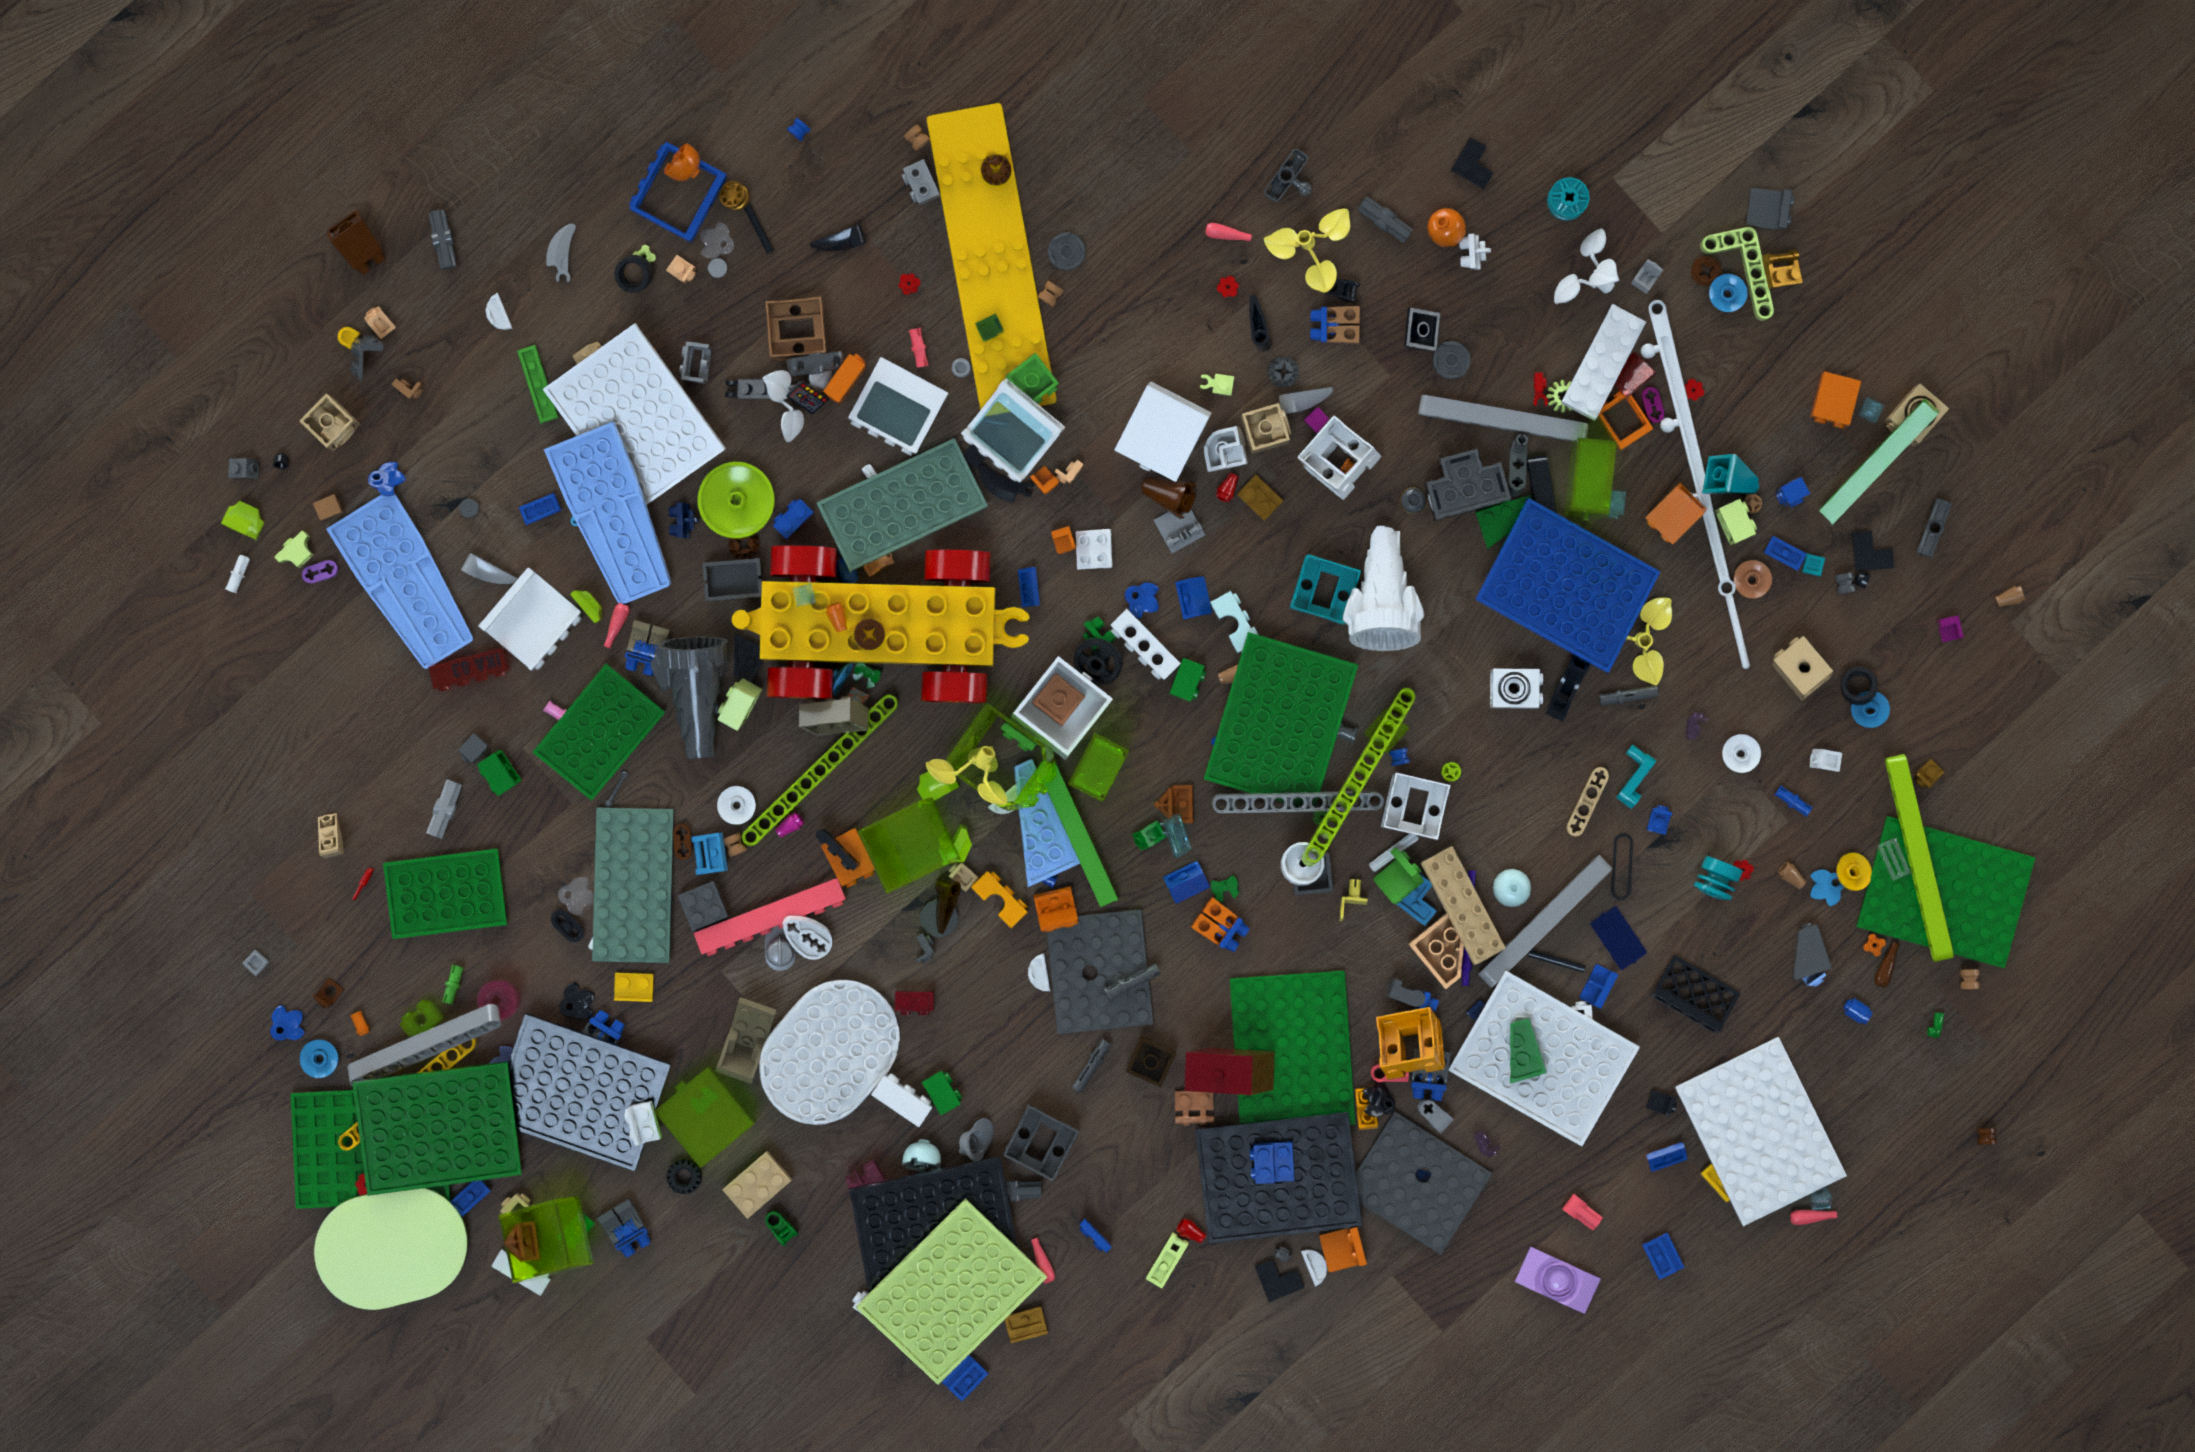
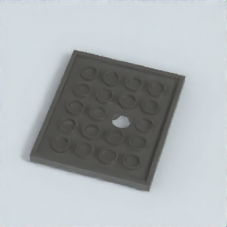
(1117, 951)
(1422, 1209)

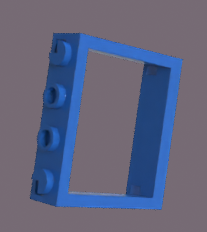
(705, 207)

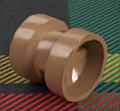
(916, 137)
(1047, 297)
(737, 848)
(1970, 977)

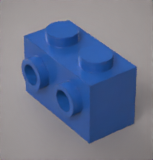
(1792, 493)
(793, 519)

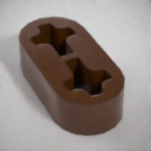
(687, 841)

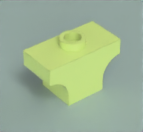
(295, 550)

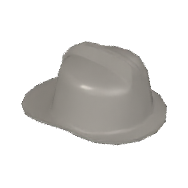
(778, 950)
(977, 1140)

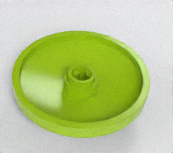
(736, 500)

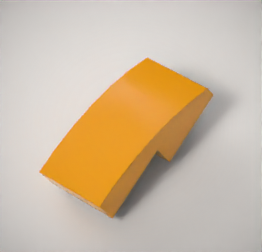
(1364, 1120)

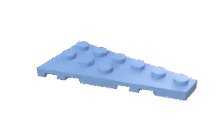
(1043, 836)

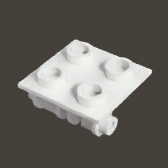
(1094, 549)

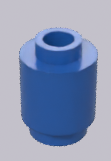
(843, 573)
(1857, 1011)

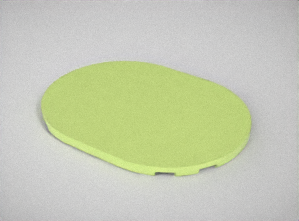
(390, 1248)

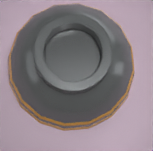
(1413, 500)

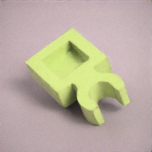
(1221, 384)

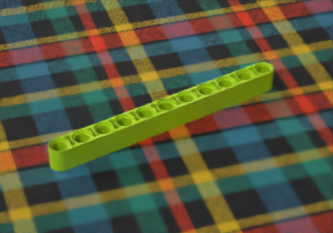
(815, 779)
(1352, 783)
(1919, 858)

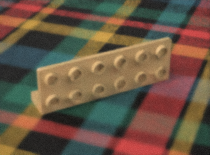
(1463, 905)

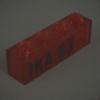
(468, 669)

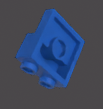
(1272, 1162)

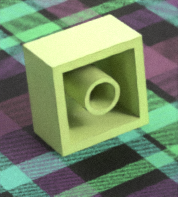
(1735, 521)
(739, 703)

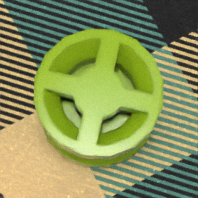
(1451, 769)

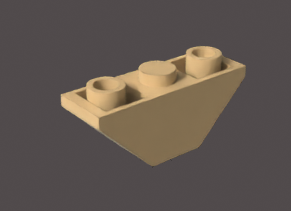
(329, 836)

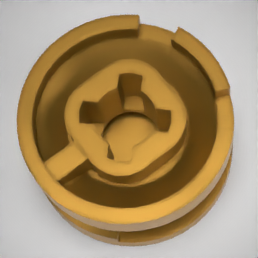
(734, 196)

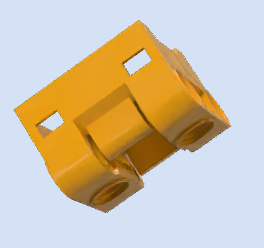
(1407, 1024)

